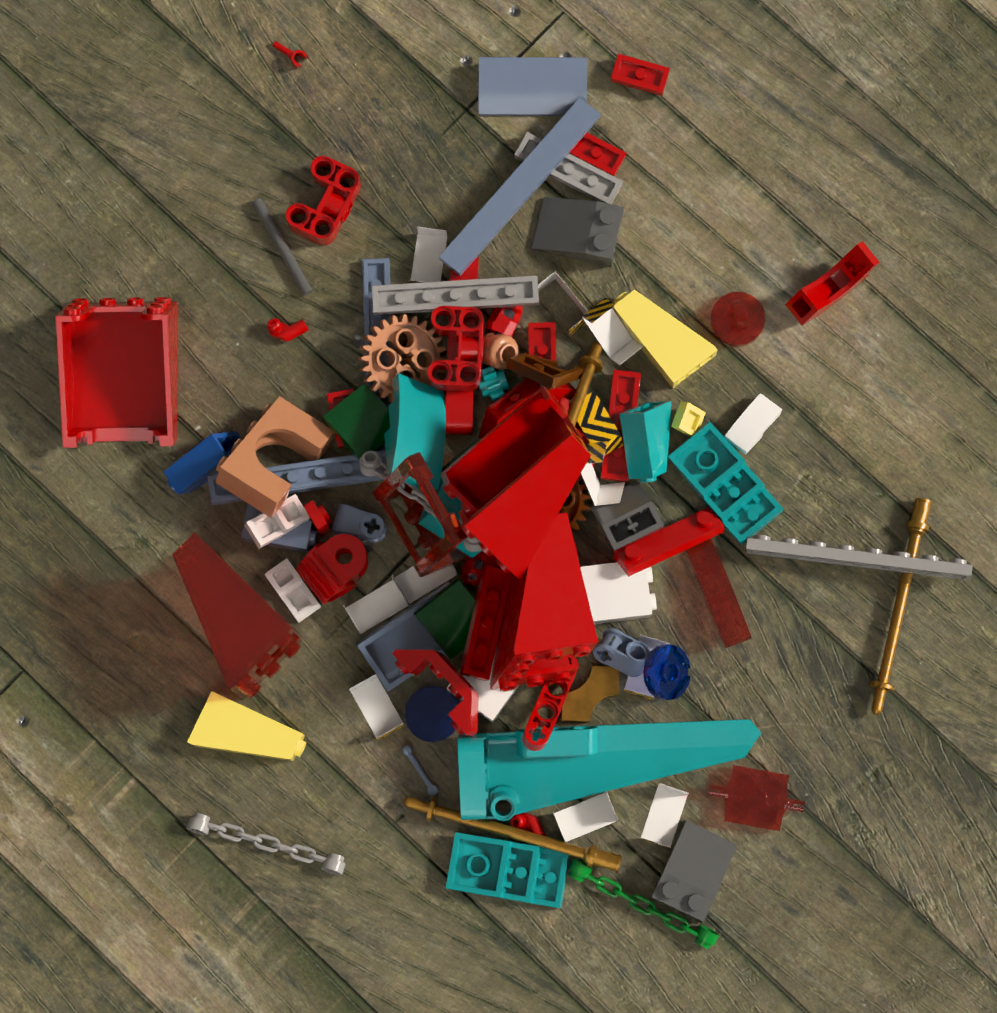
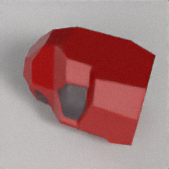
(505, 320)
(473, 567)

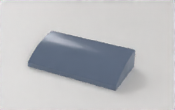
(530, 85)
(402, 633)

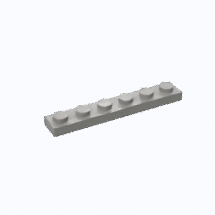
(463, 293)

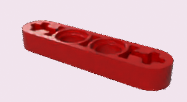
(551, 702)

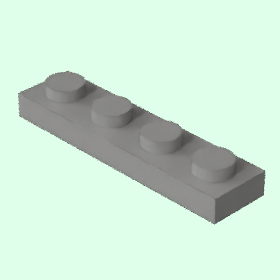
(576, 173)

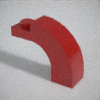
(833, 285)

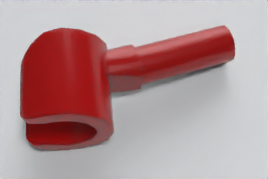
(290, 54)

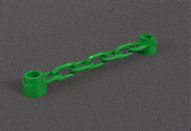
(704, 936)

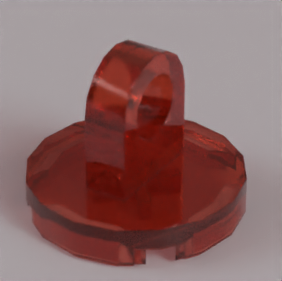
(737, 319)

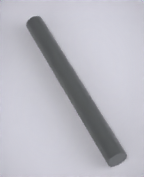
(282, 246)

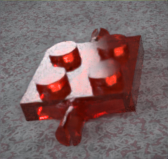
(756, 798)

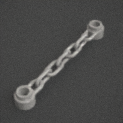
(374, 468)
(332, 863)

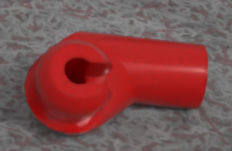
(528, 823)

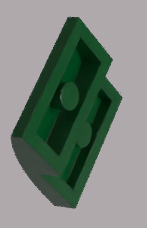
(360, 421)
(448, 617)

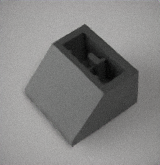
(628, 520)

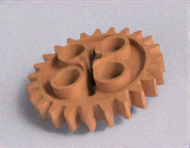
(418, 341)

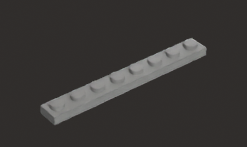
(871, 558)

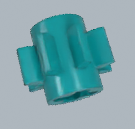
(493, 383)

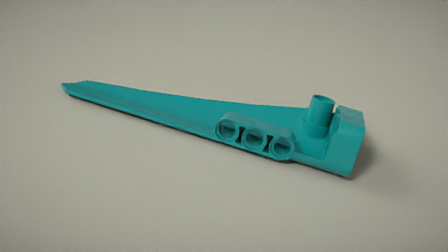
(587, 761)

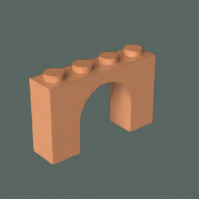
(279, 425)

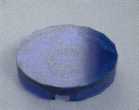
(666, 672)
(428, 714)

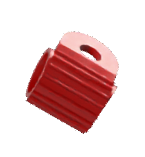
(328, 576)

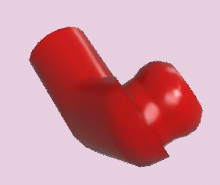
(285, 332)

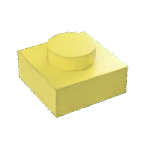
(688, 419)

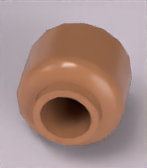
(498, 350)

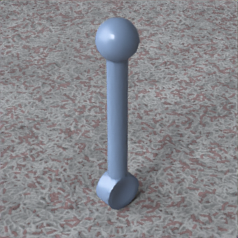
(407, 751)

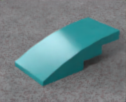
(416, 426)
(725, 483)
(507, 870)

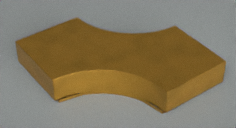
(600, 685)

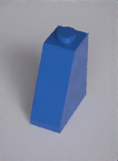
(194, 467)

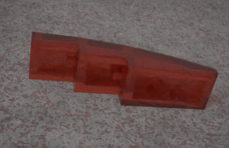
(718, 593)

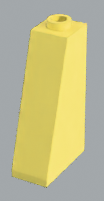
(665, 340)
(238, 729)

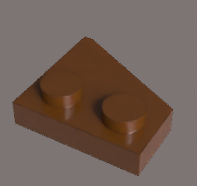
(542, 370)

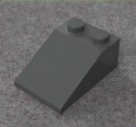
(578, 229)
(694, 871)

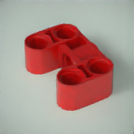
(334, 205)
(468, 349)

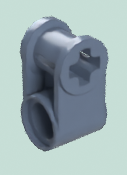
(356, 522)
(623, 653)

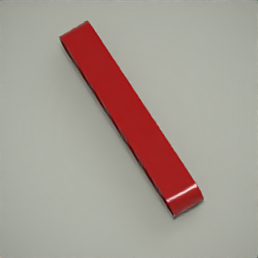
(460, 404)

